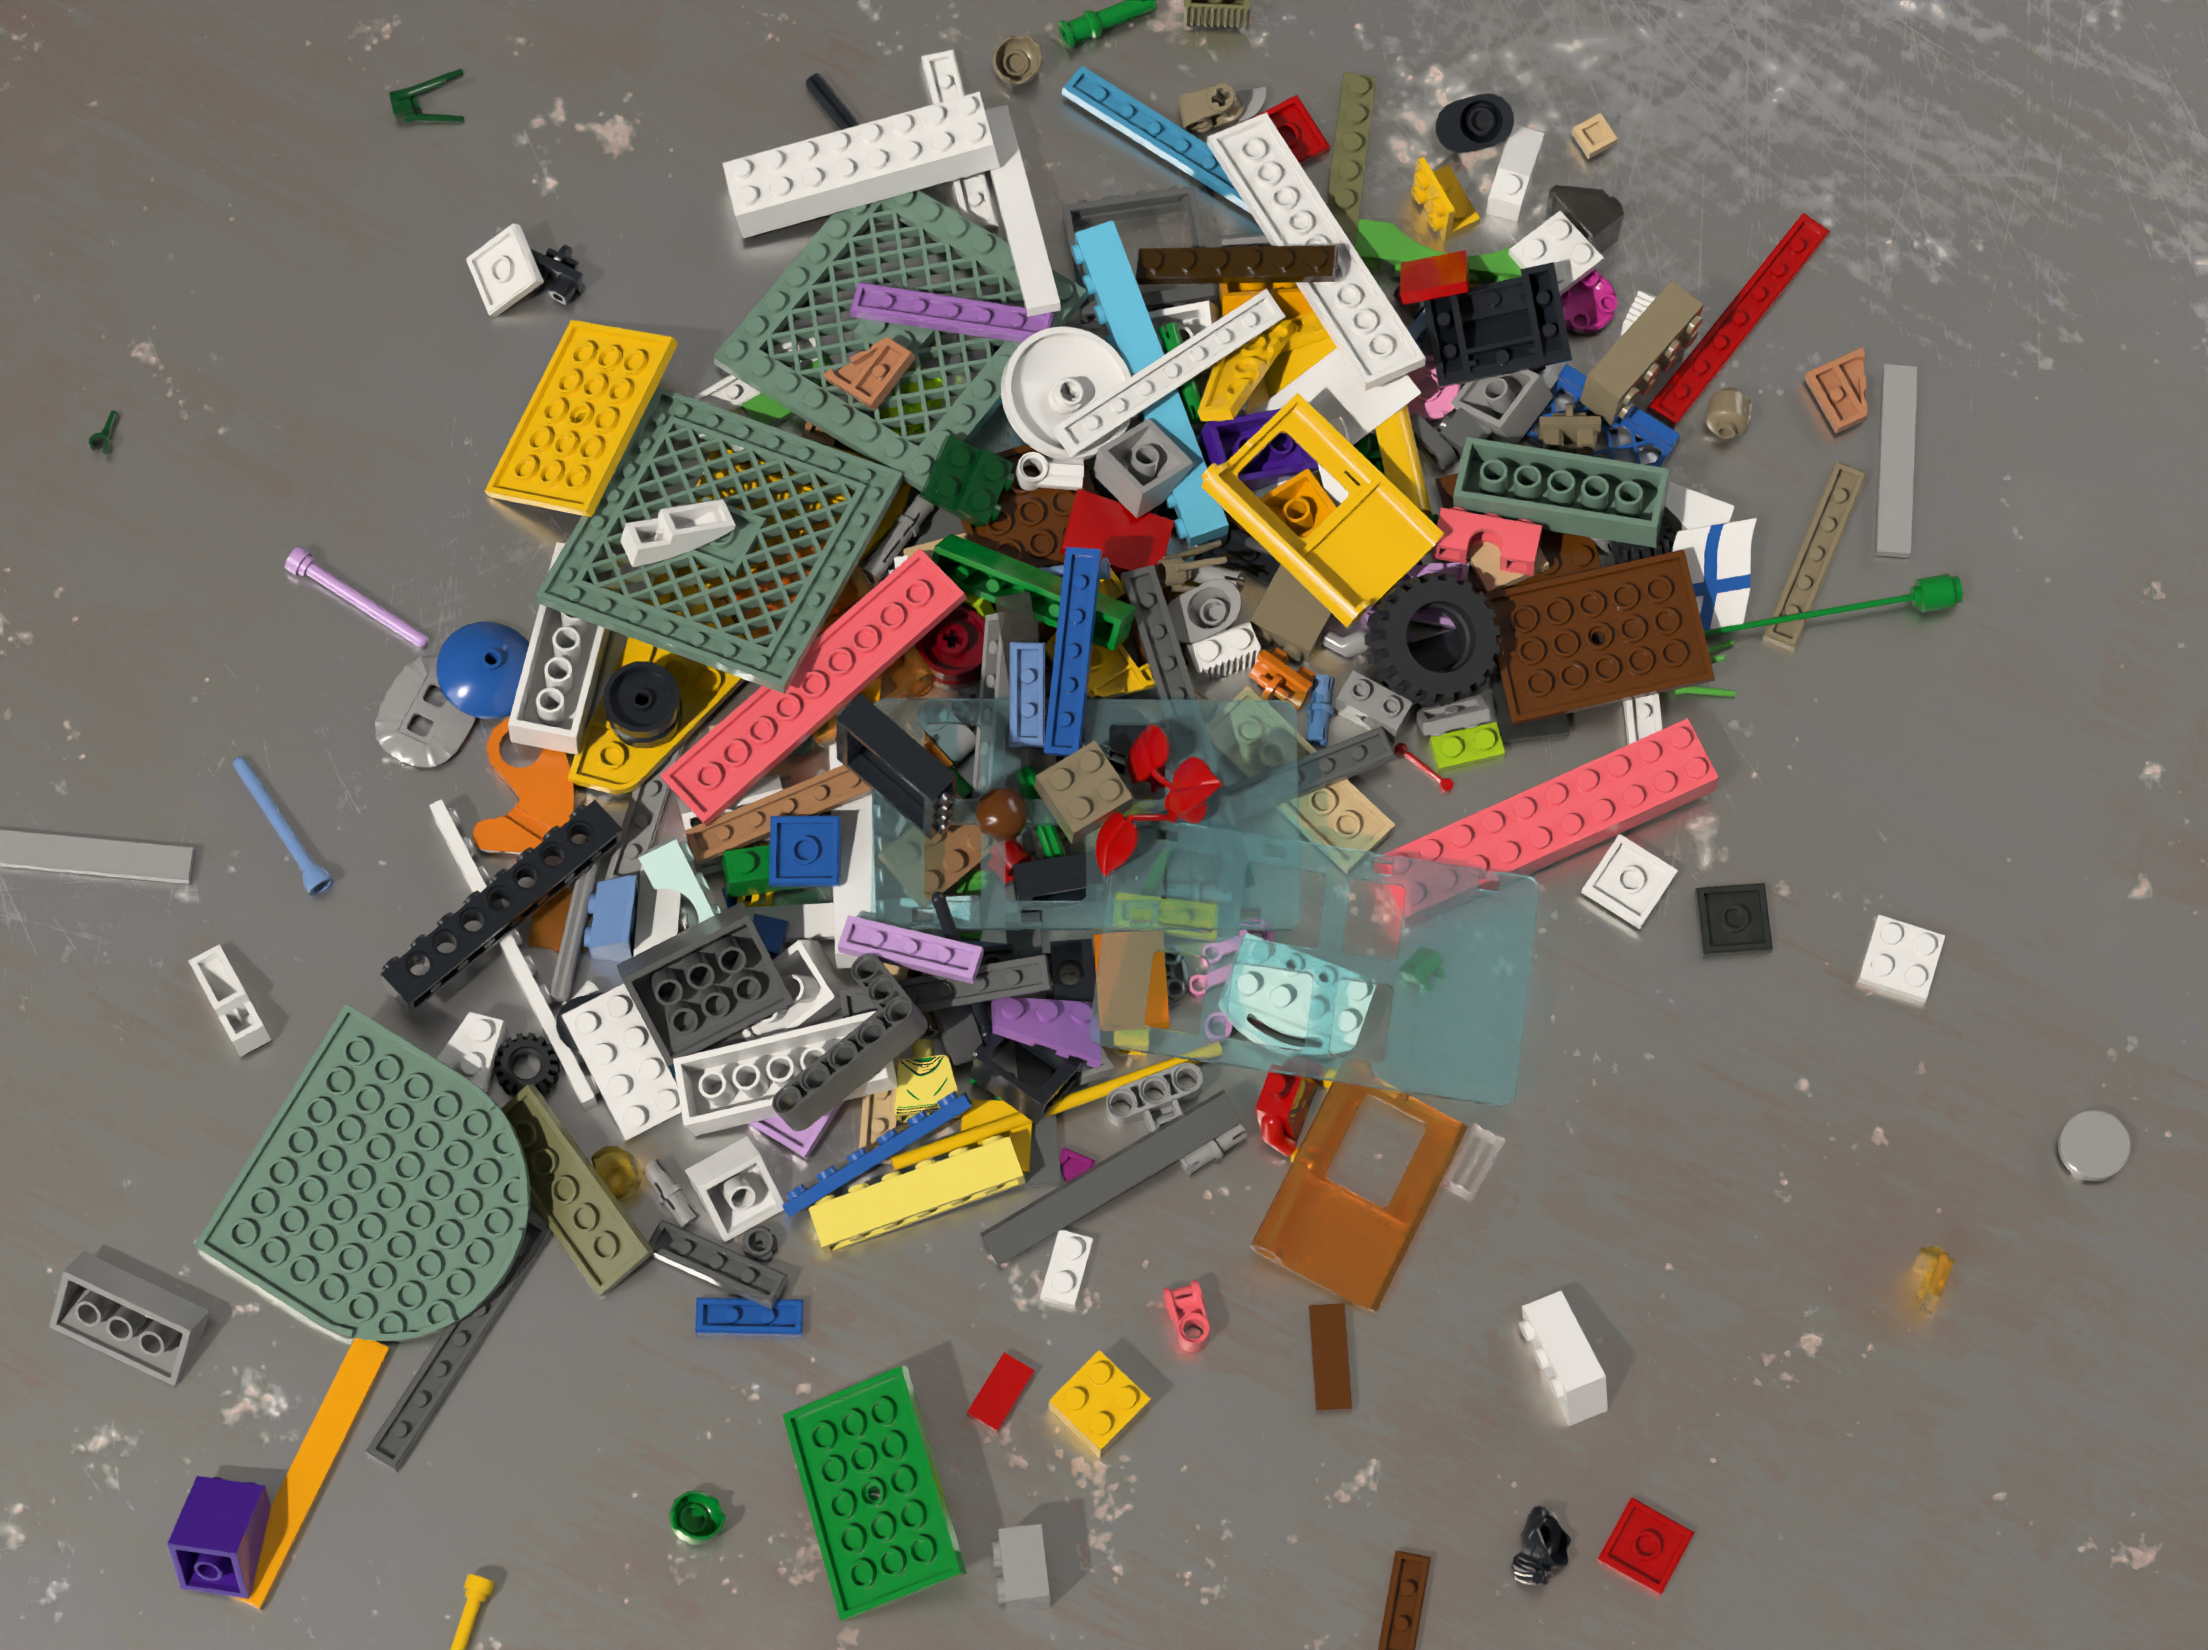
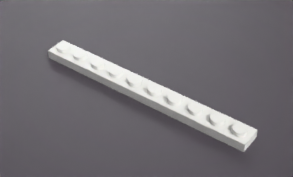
(521, 965)

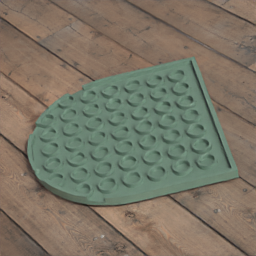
(377, 1191)

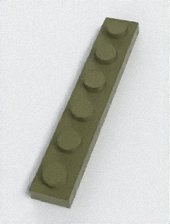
(1350, 151)

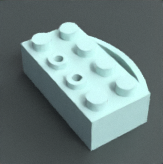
(1283, 1004)

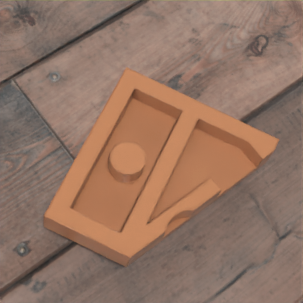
(872, 372)
(1841, 390)

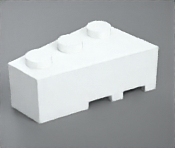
(474, 1048)
(1565, 1357)

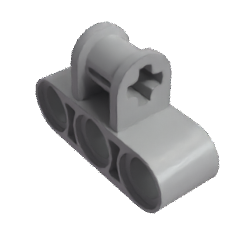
(1155, 1112)

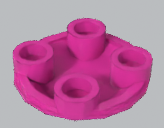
(1589, 304)

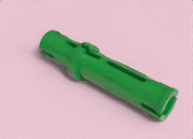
(1189, 391)

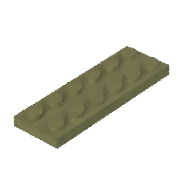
(574, 1196)

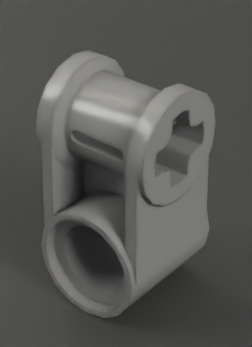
(952, 739)

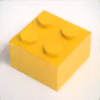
(1099, 1403)

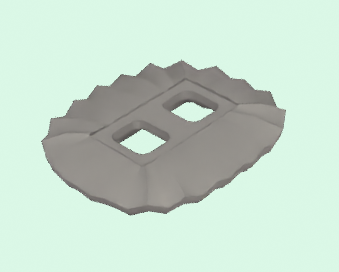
(405, 701)

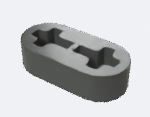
(1431, 443)

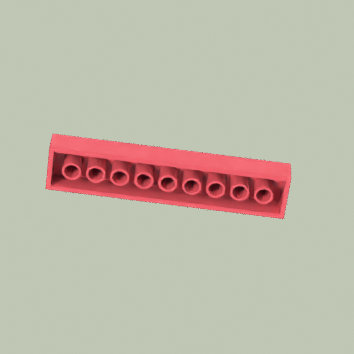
(1570, 810)

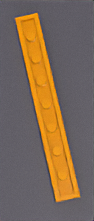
(315, 1461)

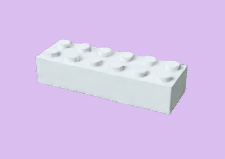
(559, 677)
(740, 1080)

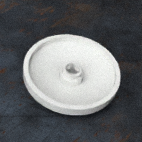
(1055, 378)

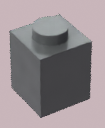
(1460, 426)

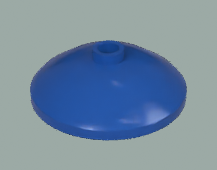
(473, 684)

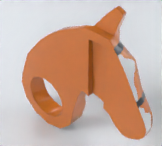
(543, 795)

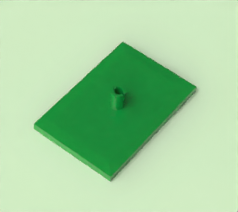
(874, 1493)

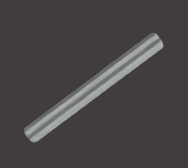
(573, 934)

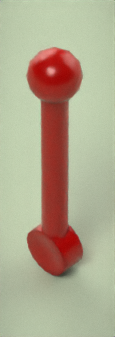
(1446, 784)

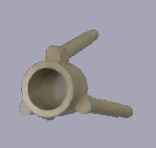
(1174, 570)

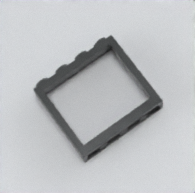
(1139, 205)

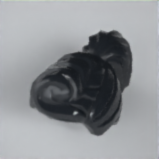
(1542, 1548)

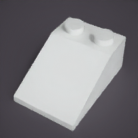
(812, 986)

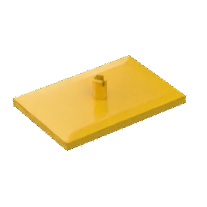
(581, 418)

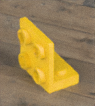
(1444, 200)

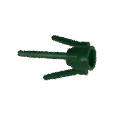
(407, 100)

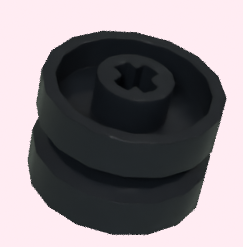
(643, 704)

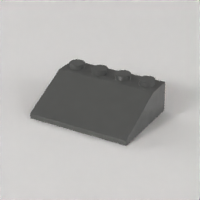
(704, 983)

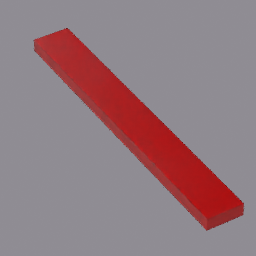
(1738, 321)

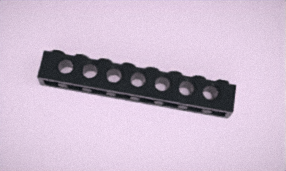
(415, 990)

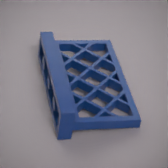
(1637, 422)

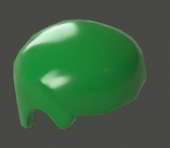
(696, 1517)

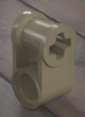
(1208, 108)

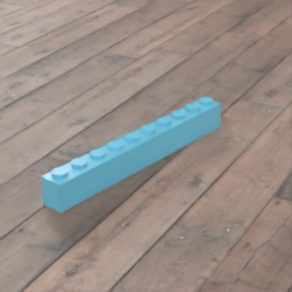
(1136, 342)

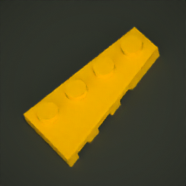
(1240, 372)

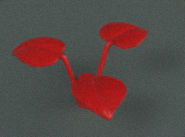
(1186, 800)

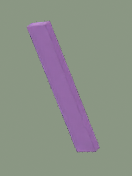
(946, 313)

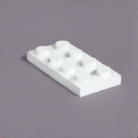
(624, 1061)

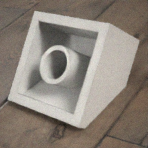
(735, 1188)

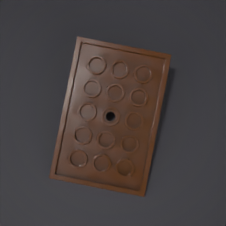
(1636, 609)

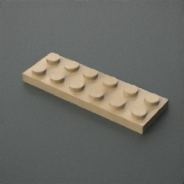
(1336, 813)

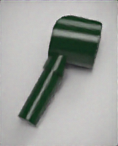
(105, 434)

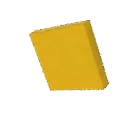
(990, 1110)

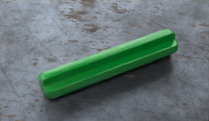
(1047, 833)

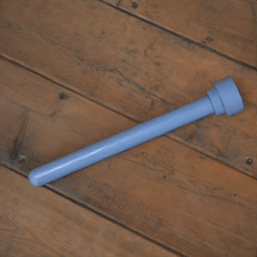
(315, 878)

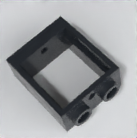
(1051, 879)
(1015, 1092)

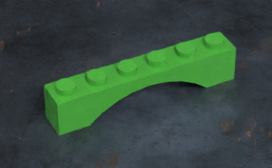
(1386, 247)

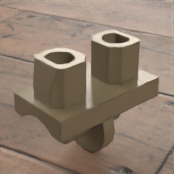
(1570, 429)

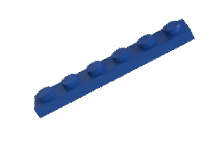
(1073, 651)
(862, 1160)

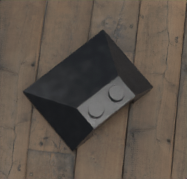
(1499, 328)

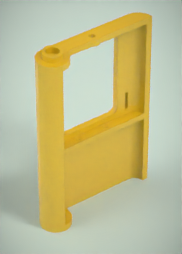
(1359, 546)

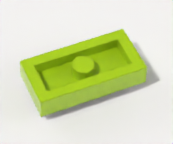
(1467, 747)

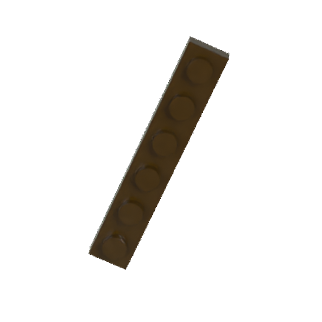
(1237, 265)

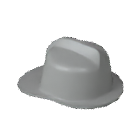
(1205, 610)

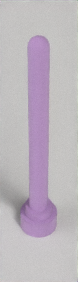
(301, 563)

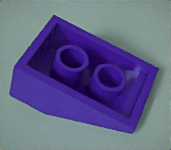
(1274, 464)

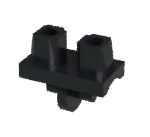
(561, 270)

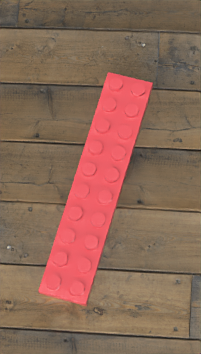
(831, 675)

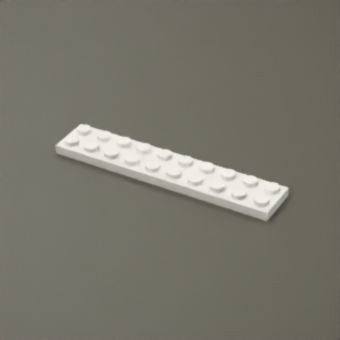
(1295, 215)

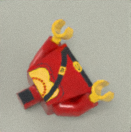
(1283, 1109)

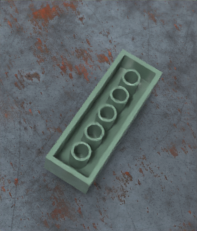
(1563, 491)

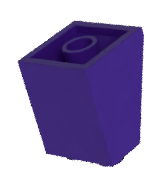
(220, 1536)

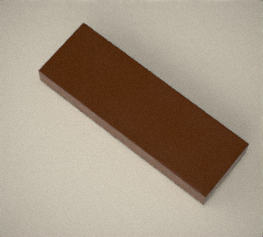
(1330, 1358)
(1404, 1601)

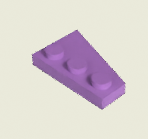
(1049, 1023)

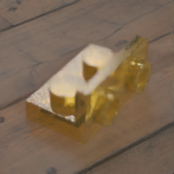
(1936, 1267)

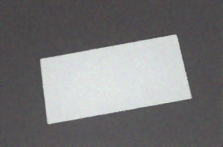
(1337, 393)

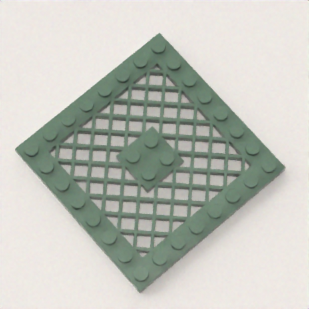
(978, 399)
(675, 418)

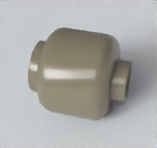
(1730, 412)

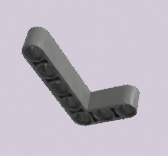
(859, 1053)

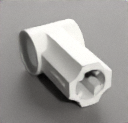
(1053, 473)

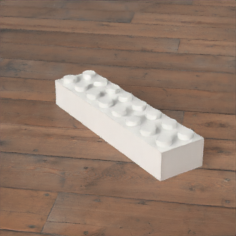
(860, 165)

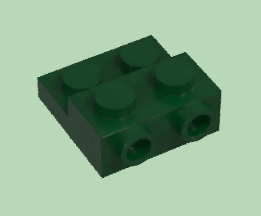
(967, 481)

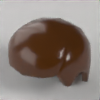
(1002, 814)

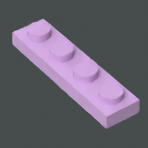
(911, 949)

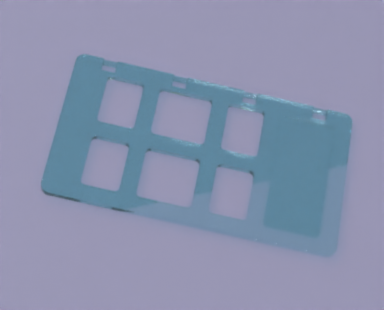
(1243, 743)
(1453, 983)

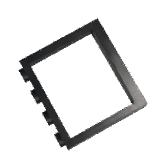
(896, 767)

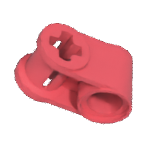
(1187, 1309)

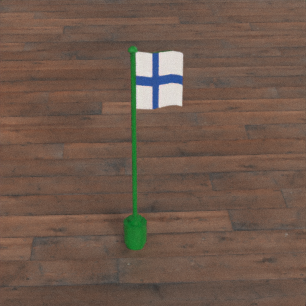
(1721, 580)

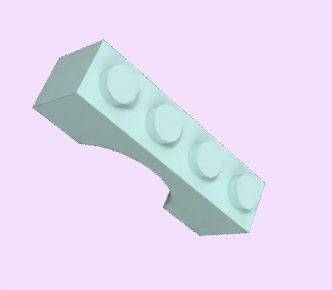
(669, 868)

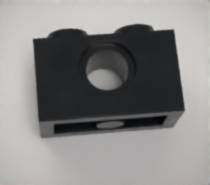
(1072, 957)

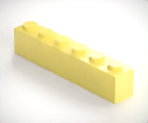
(916, 1194)

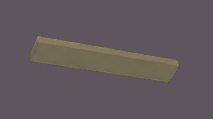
(1815, 553)

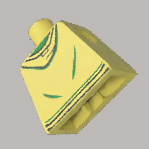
(922, 1081)

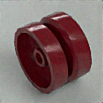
(957, 666)

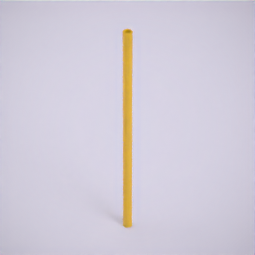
(1018, 1119)

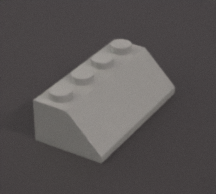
(128, 1318)

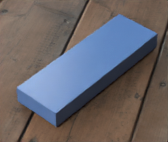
(1026, 694)

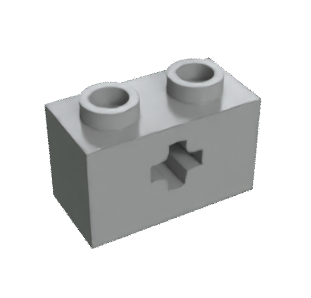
(1373, 705)

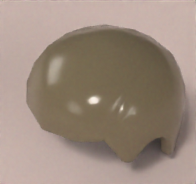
(1017, 60)

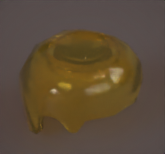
(618, 1170)

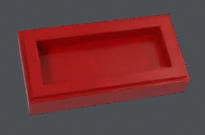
(1000, 1392)

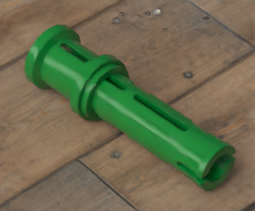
(1093, 23)

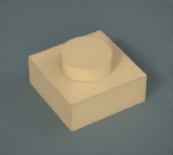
(1594, 136)

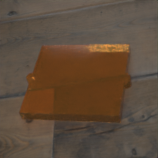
(550, 921)

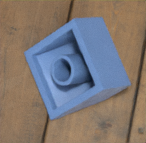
(613, 919)

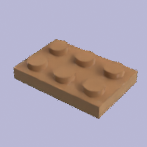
(950, 856)

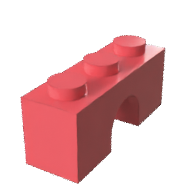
(1516, 540)

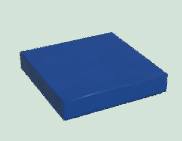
(805, 851)

